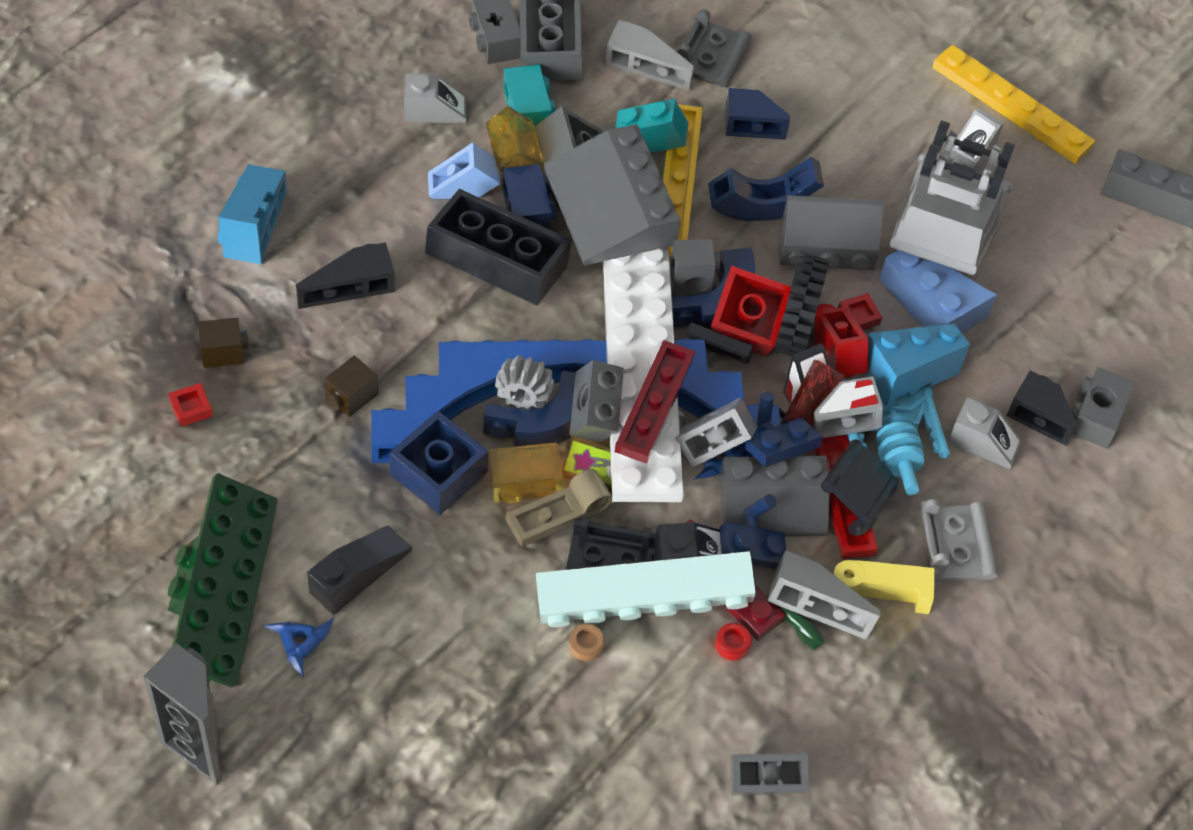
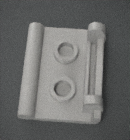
(958, 542)

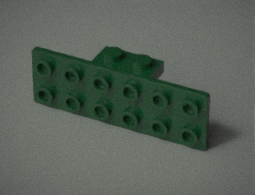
(222, 576)

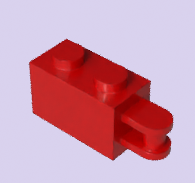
(842, 339)

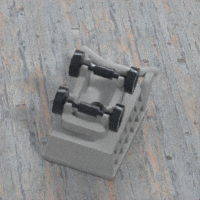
(950, 207)

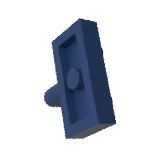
(780, 441)
(764, 545)

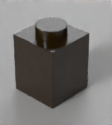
(222, 342)
(351, 386)

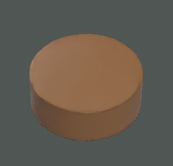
(586, 642)

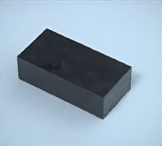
(498, 246)

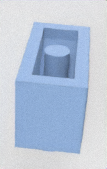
(468, 170)

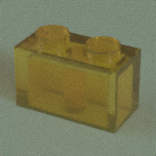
(513, 140)
(524, 472)

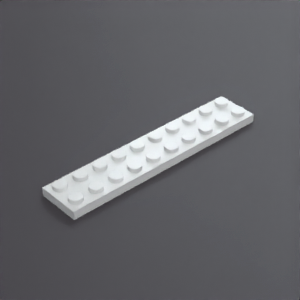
(636, 324)

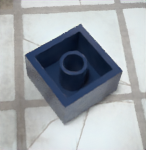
(438, 462)

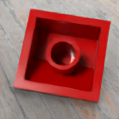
(751, 309)

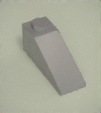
(645, 54)
(820, 595)

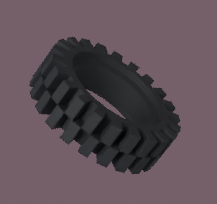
(801, 305)

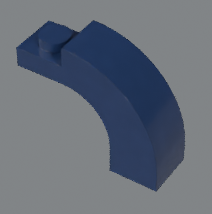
(763, 199)
(702, 308)
(537, 425)

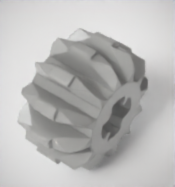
(524, 383)

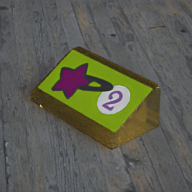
(588, 455)

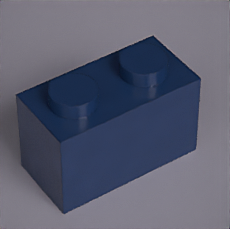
(527, 194)

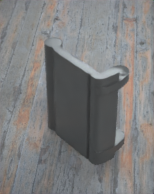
(713, 50)

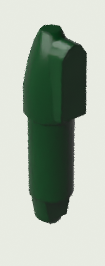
(806, 630)

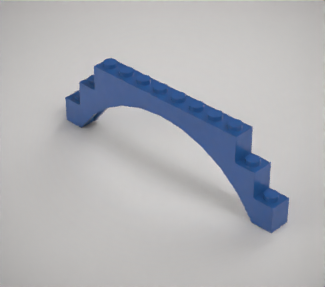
(470, 374)

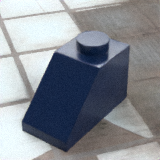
(754, 115)

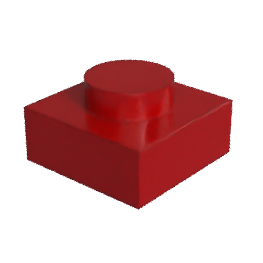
(863, 311)
(190, 404)

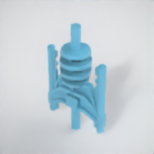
(899, 439)

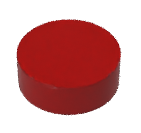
(733, 641)

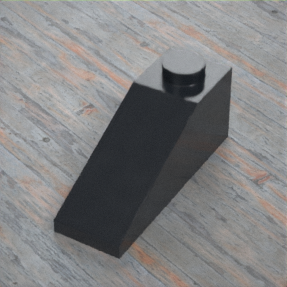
(354, 275)
(355, 567)

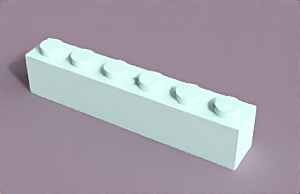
(645, 588)

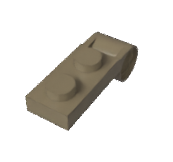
(584, 497)

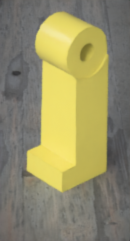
(889, 582)

